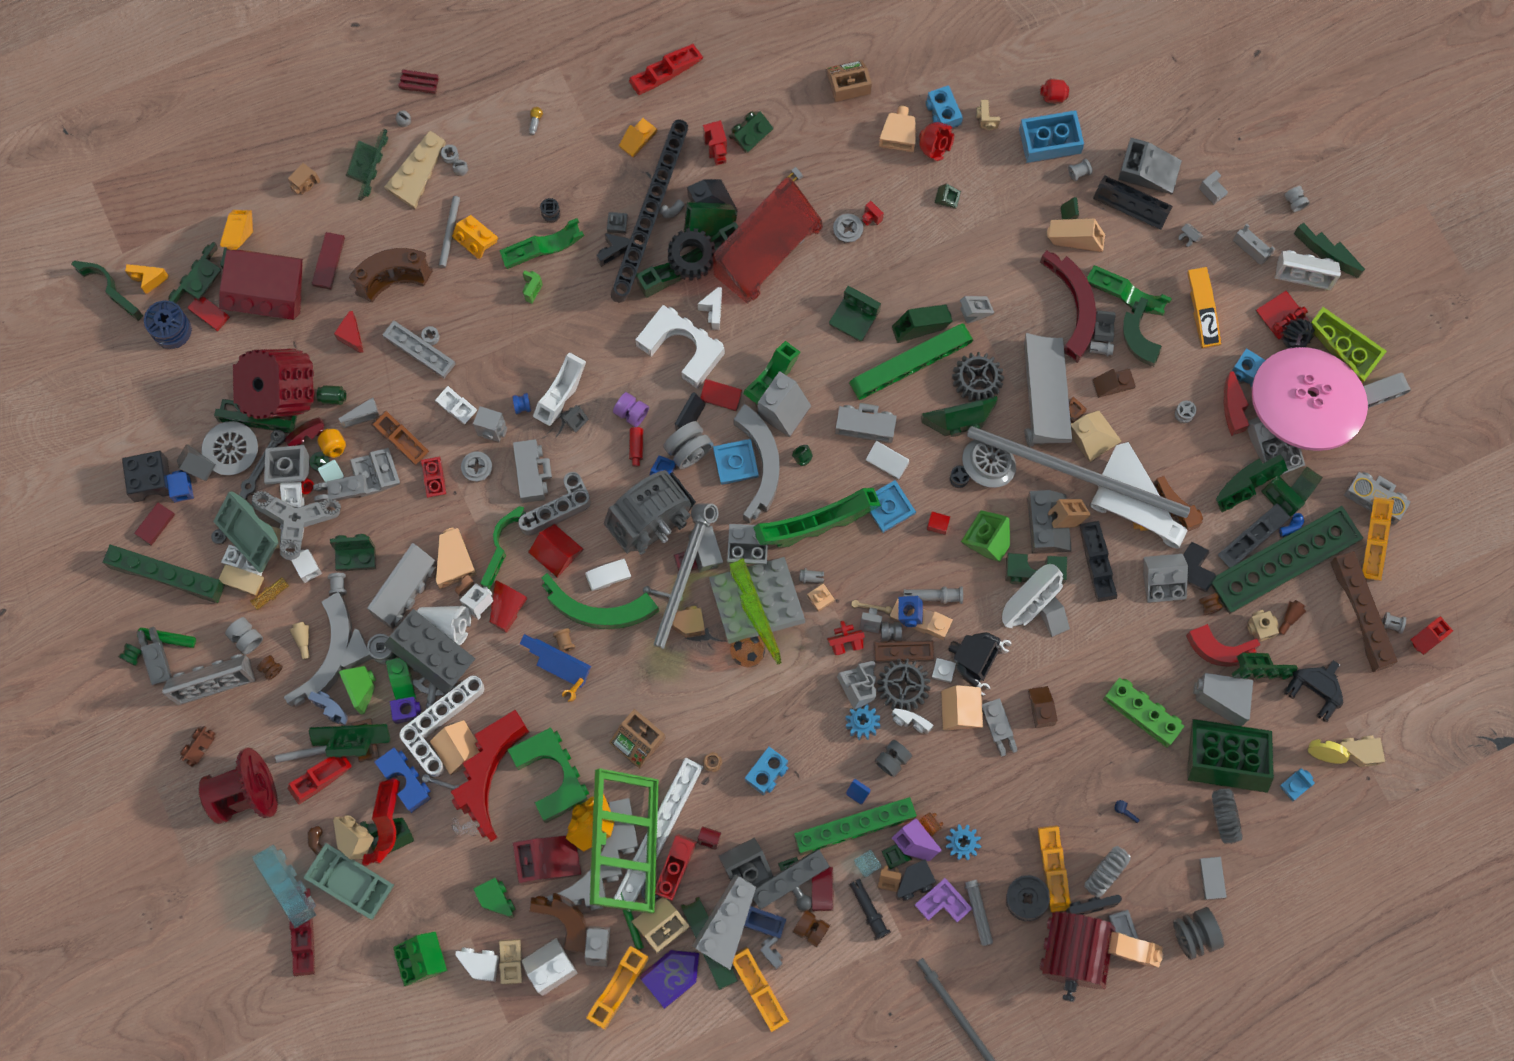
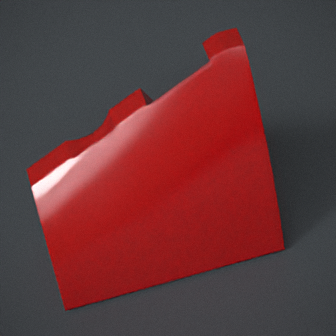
(505, 606)

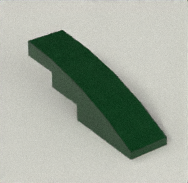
(1325, 249)

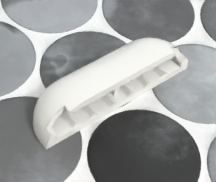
(1033, 596)

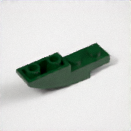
(1243, 484)

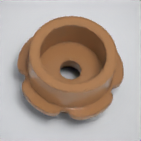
(712, 757)

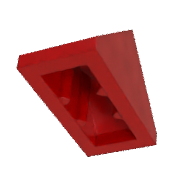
(349, 333)

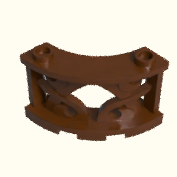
(387, 268)

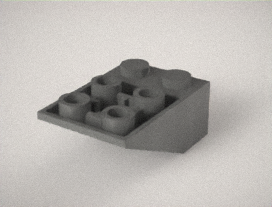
(1149, 166)

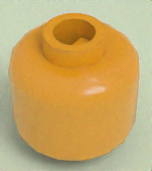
(331, 443)

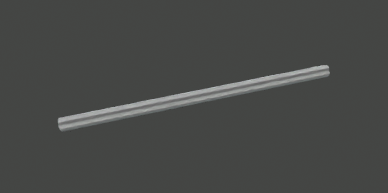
(1079, 472)

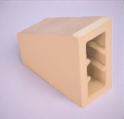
(1077, 234)
(453, 559)

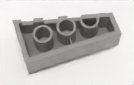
(725, 924)

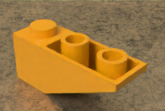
(237, 229)

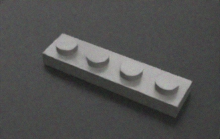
(418, 349)

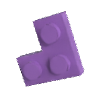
(945, 897)

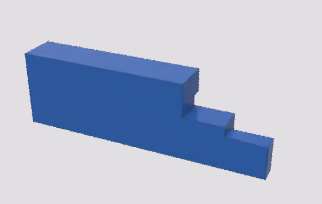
(556, 661)

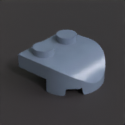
(331, 708)

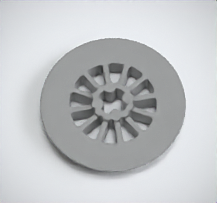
(222, 430)
(1007, 468)

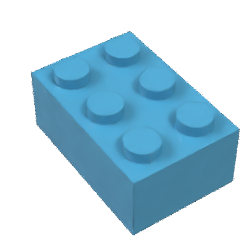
(1051, 136)

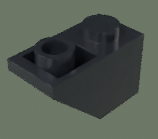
(915, 878)

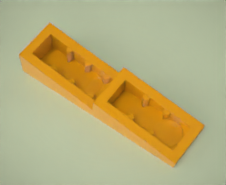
(759, 989)

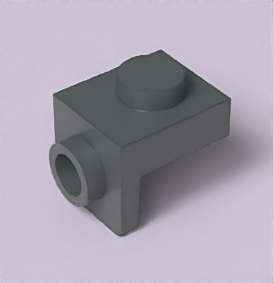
(1104, 326)

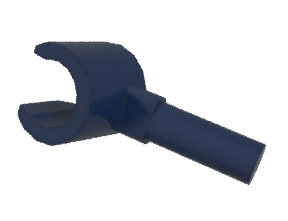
(1120, 807)

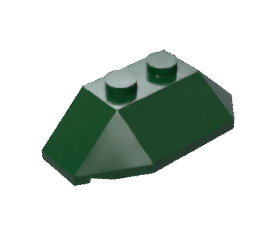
(960, 418)

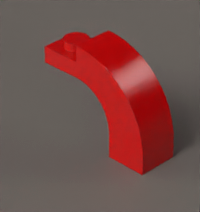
(1212, 651)

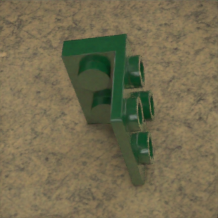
(855, 314)
(354, 552)

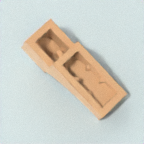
(933, 622)
(1135, 950)

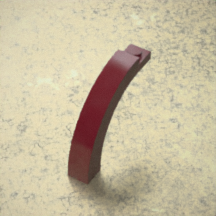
(1083, 299)

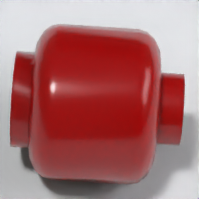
(1054, 91)

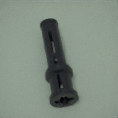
(873, 919)

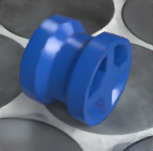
(521, 403)

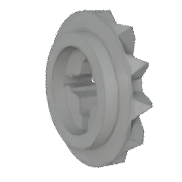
(848, 220)
(470, 460)

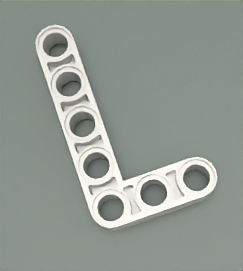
(437, 721)

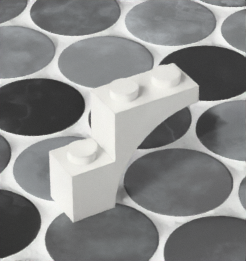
(564, 385)

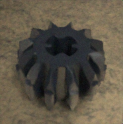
(1298, 333)

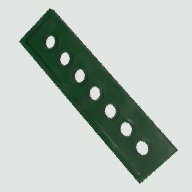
(1285, 572)

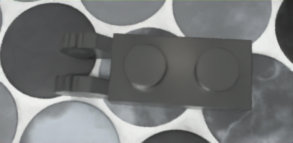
(154, 657)

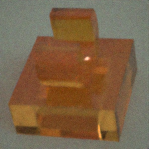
(931, 824)

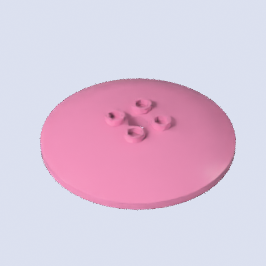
(1303, 420)

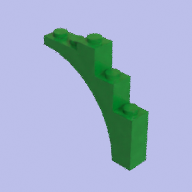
(812, 524)

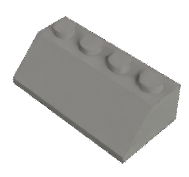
(403, 586)

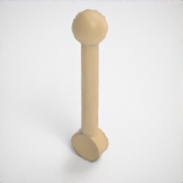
(855, 604)

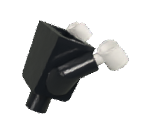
(976, 656)

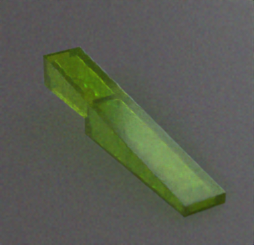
(752, 607)

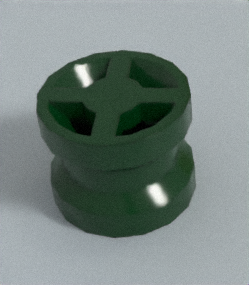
(130, 654)

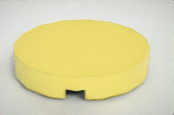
(1328, 751)

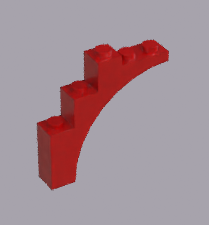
(492, 745)

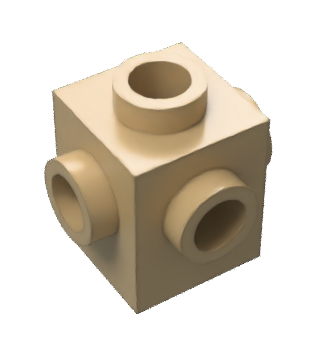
(1263, 625)

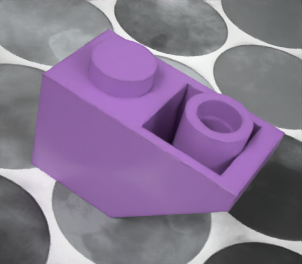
(916, 841)

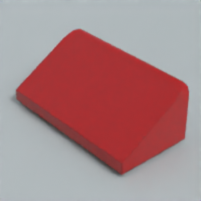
(721, 395)

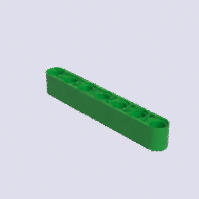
(911, 361)

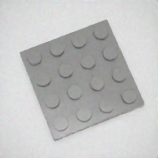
(775, 593)

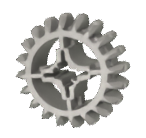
(1107, 871)

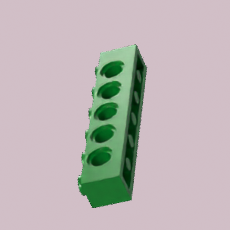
(855, 826)

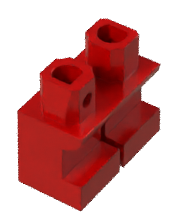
(715, 137)

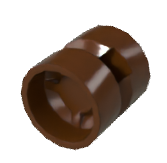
(804, 925)

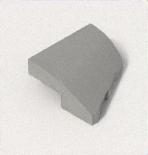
(859, 684)

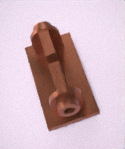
(192, 751)

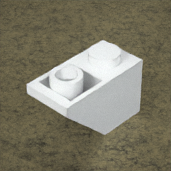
(479, 966)

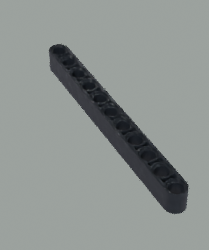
(646, 217)

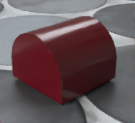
(709, 837)

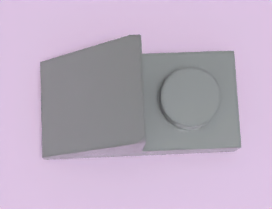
(975, 308)

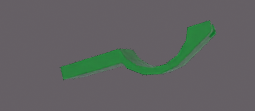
(541, 245)
(1123, 289)
(499, 555)

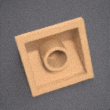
(962, 708)
(454, 746)

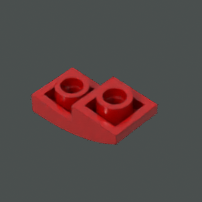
(433, 477)

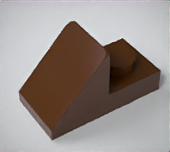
(1113, 382)

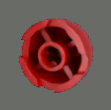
(936, 139)

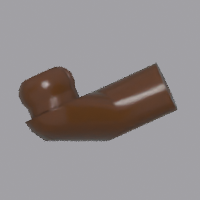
(313, 839)

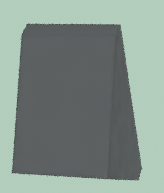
(195, 463)

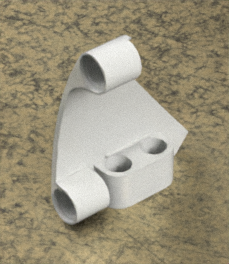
(1128, 469)

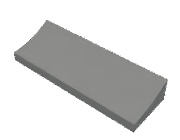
(1047, 389)

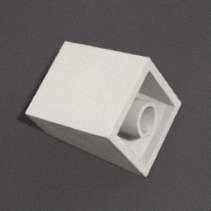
(548, 967)

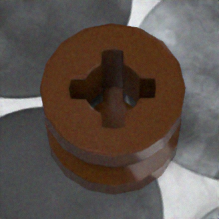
(1210, 604)
(269, 667)

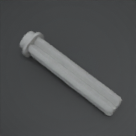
(979, 912)

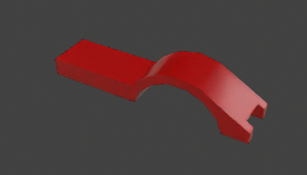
(383, 820)

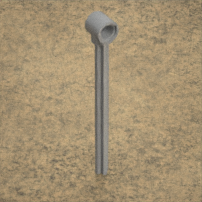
(702, 515)

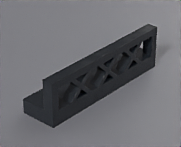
(1132, 202)

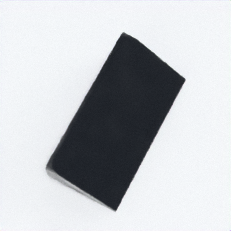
(691, 411)

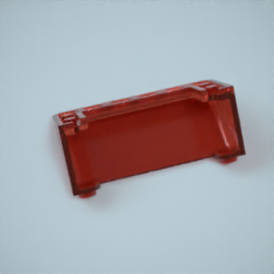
(765, 240)

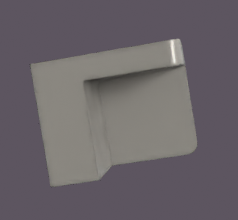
(1212, 188)

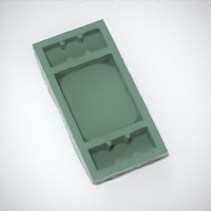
(246, 530)
(349, 881)

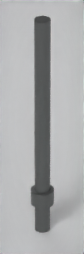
(932, 977)

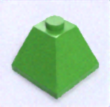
(989, 535)
(359, 686)

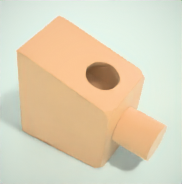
(899, 131)

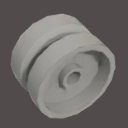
(688, 445)

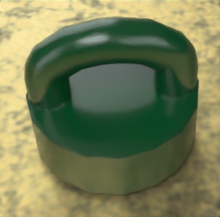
(802, 455)

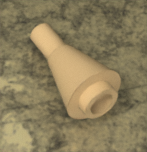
(301, 634)

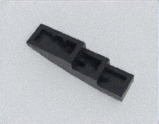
(1254, 536)
(1098, 562)

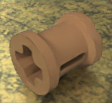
(564, 640)

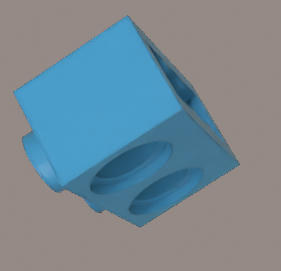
(947, 108)
(1251, 360)
(762, 768)

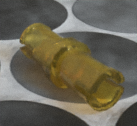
(269, 593)

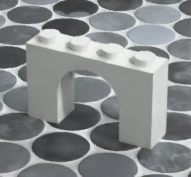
(669, 323)

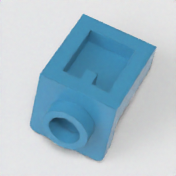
(1297, 784)

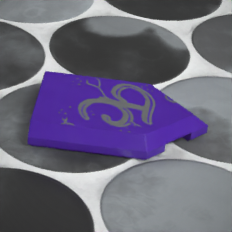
(671, 976)

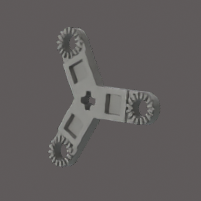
(284, 513)

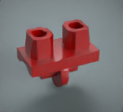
(855, 638)

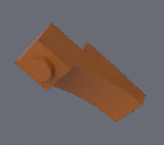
(400, 437)
(1194, 518)

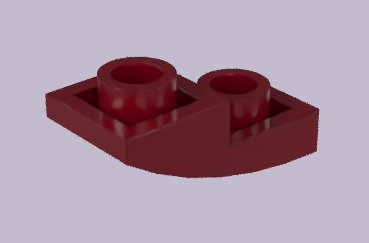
(311, 429)
(823, 890)

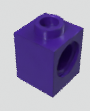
(398, 705)

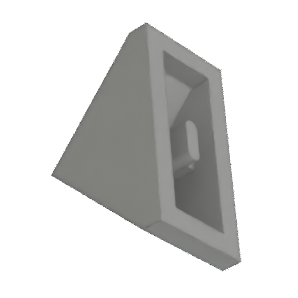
(1055, 617)
(356, 652)

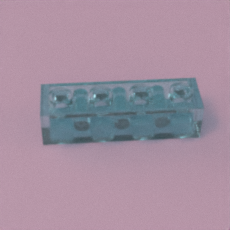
(284, 885)

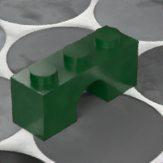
(1019, 570)

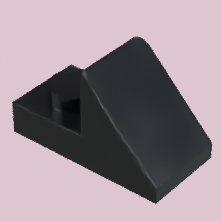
(617, 247)

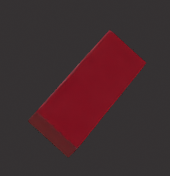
(328, 260)

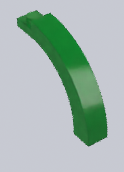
(599, 618)

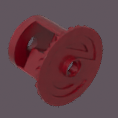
(240, 789)

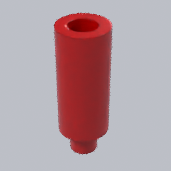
(636, 445)

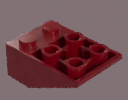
(545, 859)

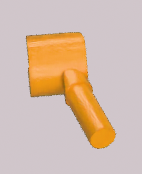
(573, 690)

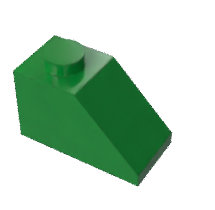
(400, 678)

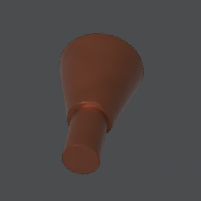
(1293, 613)

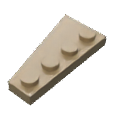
(414, 173)

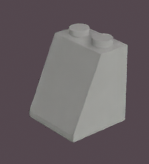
(783, 404)
(1225, 696)

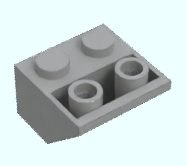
(743, 544)
(1165, 577)

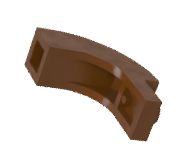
(569, 914)

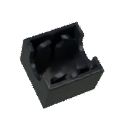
(146, 475)

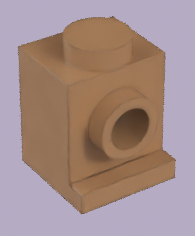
(303, 179)

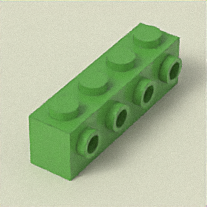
(1143, 712)

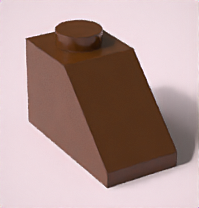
(1042, 707)

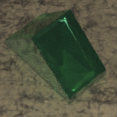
(1306, 483)

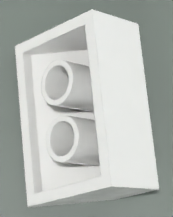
(1307, 270)

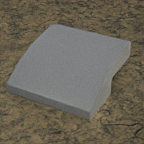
(378, 470)

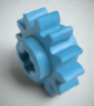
(869, 726)
(970, 839)

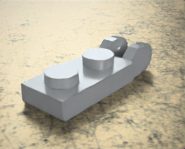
(342, 488)
(998, 725)

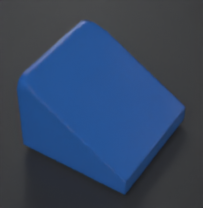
(858, 791)

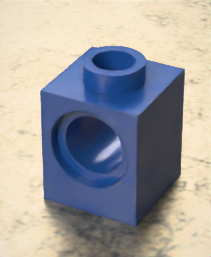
(179, 486)
(907, 603)

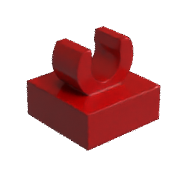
(872, 213)

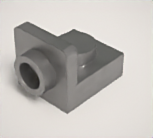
(772, 956)

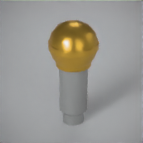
(536, 113)

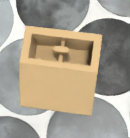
(662, 926)

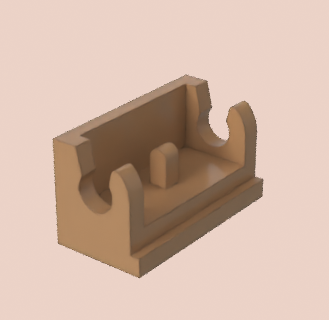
(1070, 513)

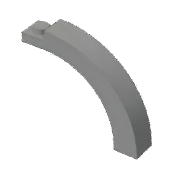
(759, 433)
(340, 637)

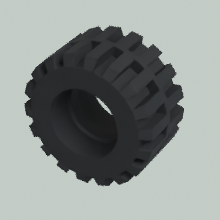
(686, 239)

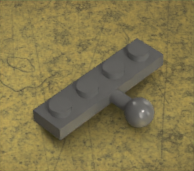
(790, 880)

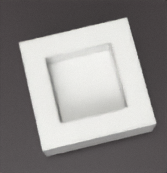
(943, 670)

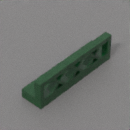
(268, 423)

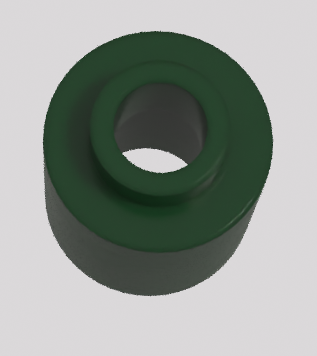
(331, 395)

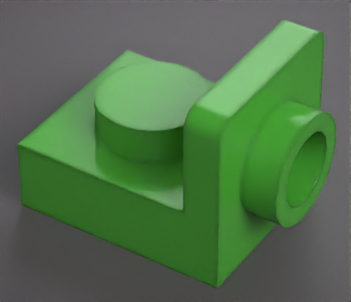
(533, 287)

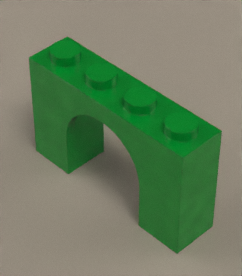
(547, 746)

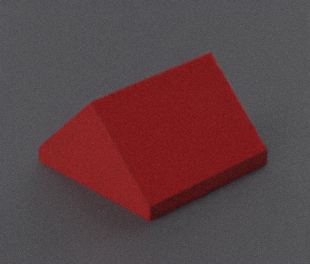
(555, 550)

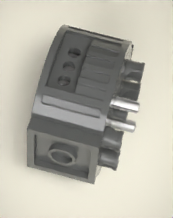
(649, 512)

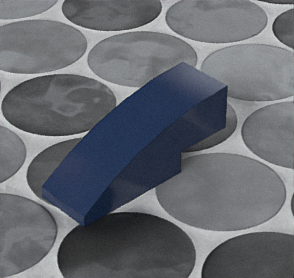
(764, 922)

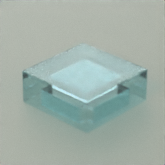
(867, 863)

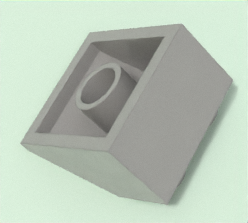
(286, 464)

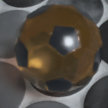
(748, 651)

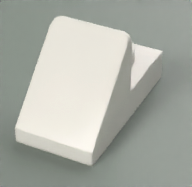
(712, 304)

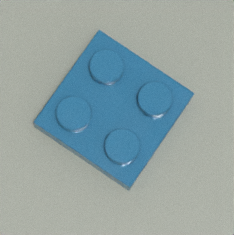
(735, 461)
(893, 508)

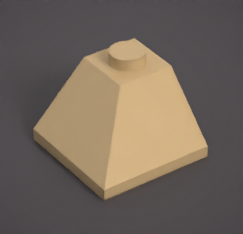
(1094, 435)

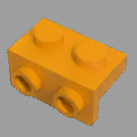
(474, 236)

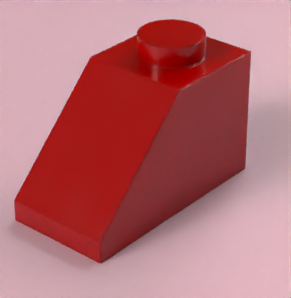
(1431, 635)

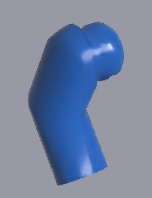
(1296, 523)

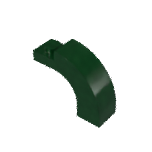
(1137, 344)

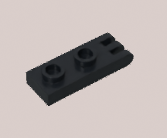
(1093, 905)

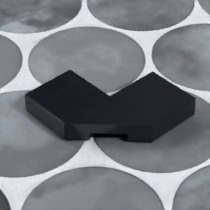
(1197, 575)

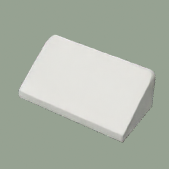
(887, 460)

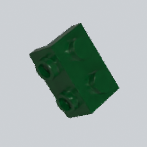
(751, 130)

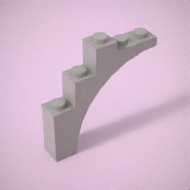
(622, 840)

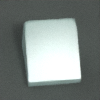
(330, 471)

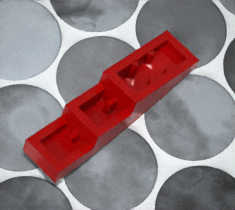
(666, 69)

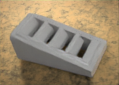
(360, 414)

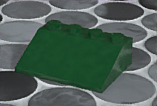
(1230, 756)

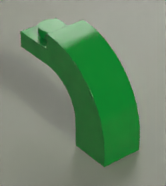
(782, 361)

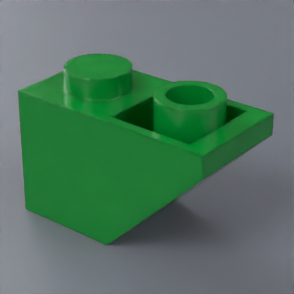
(493, 899)

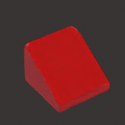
(938, 523)

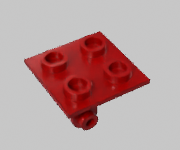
(1280, 312)

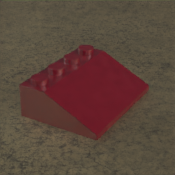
(261, 284)

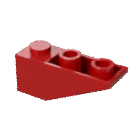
(675, 866)

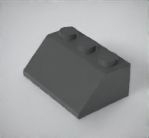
(1043, 534)

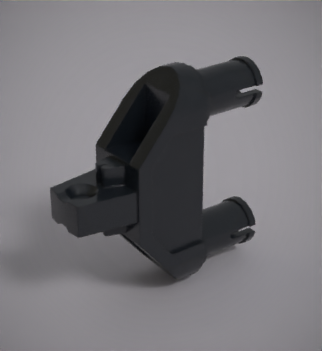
(1323, 683)

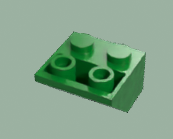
(419, 958)

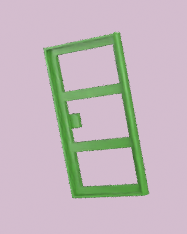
(599, 839)

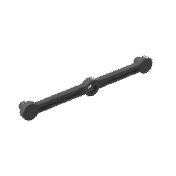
(277, 437)

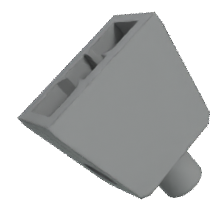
(597, 946)

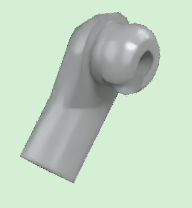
(672, 211)

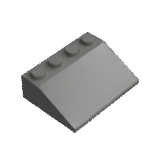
(209, 680)

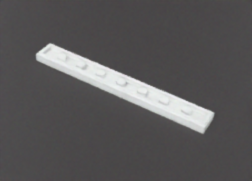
(667, 816)

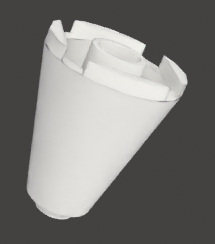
(450, 620)

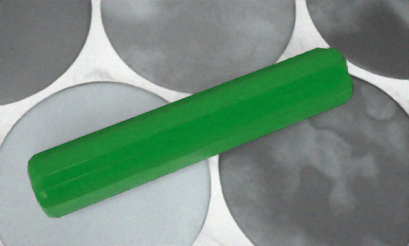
(172, 638)

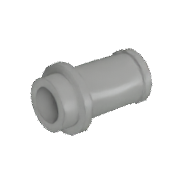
(1101, 348)
(810, 576)

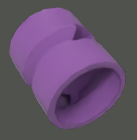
(630, 409)

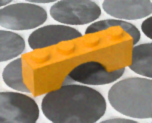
(618, 988)

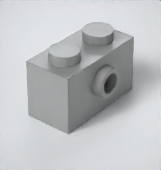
(490, 424)

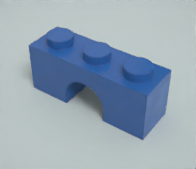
(414, 793)

